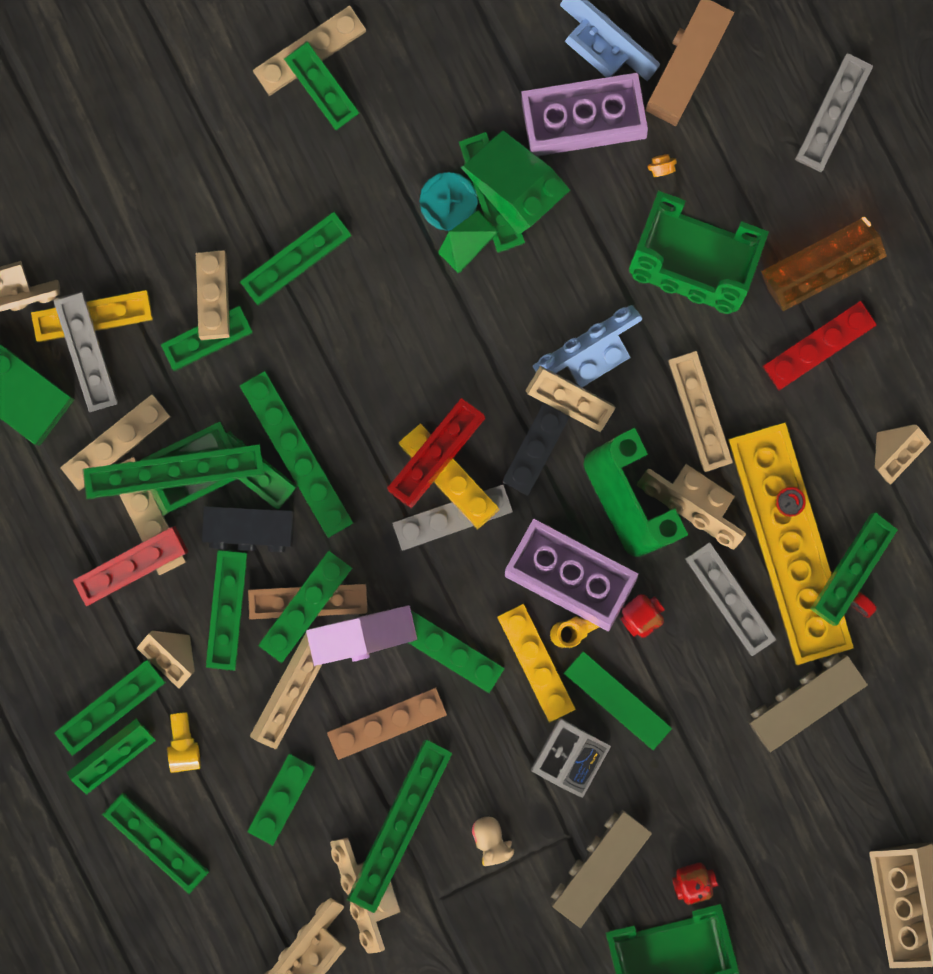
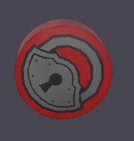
(790, 501)
(863, 605)

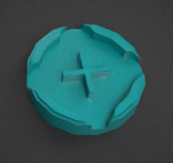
(447, 200)

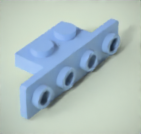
(605, 43)
(595, 350)

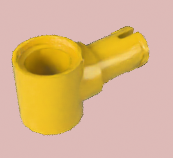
(578, 627)
(183, 752)

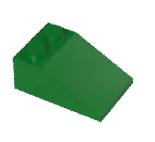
(515, 181)
(206, 440)

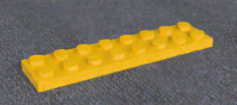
(788, 544)

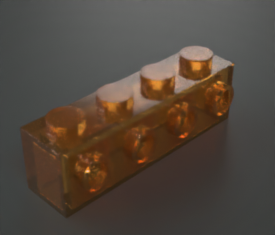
(824, 263)

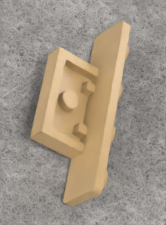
(17, 293)
(697, 501)
(366, 921)
(314, 947)

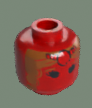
(642, 615)
(694, 883)

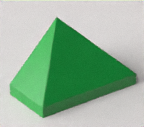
(467, 241)

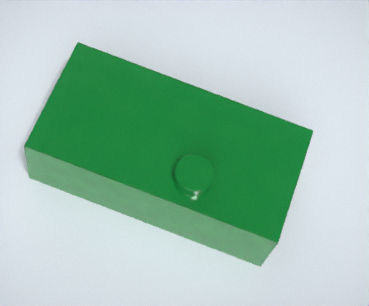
(29, 399)

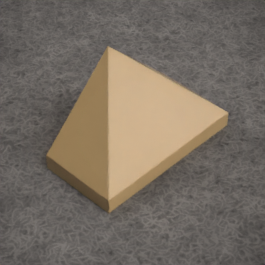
(898, 449)
(170, 654)

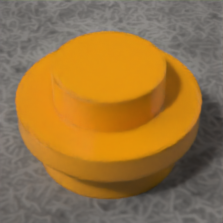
(662, 165)

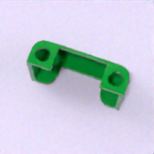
(696, 257)
(619, 501)
(680, 947)

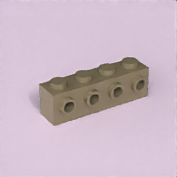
(807, 702)
(600, 868)

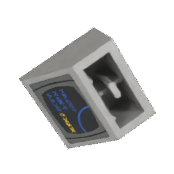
(570, 758)

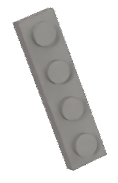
(834, 112)
(85, 351)
(443, 521)
(730, 599)

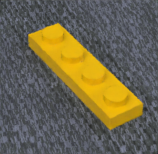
(104, 312)
(455, 483)
(536, 663)

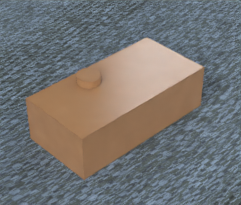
(689, 60)

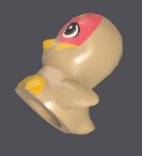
(488, 838)

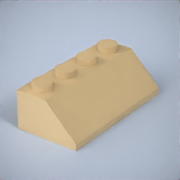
(906, 902)

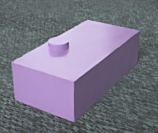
(584, 114)
(571, 575)
(361, 635)

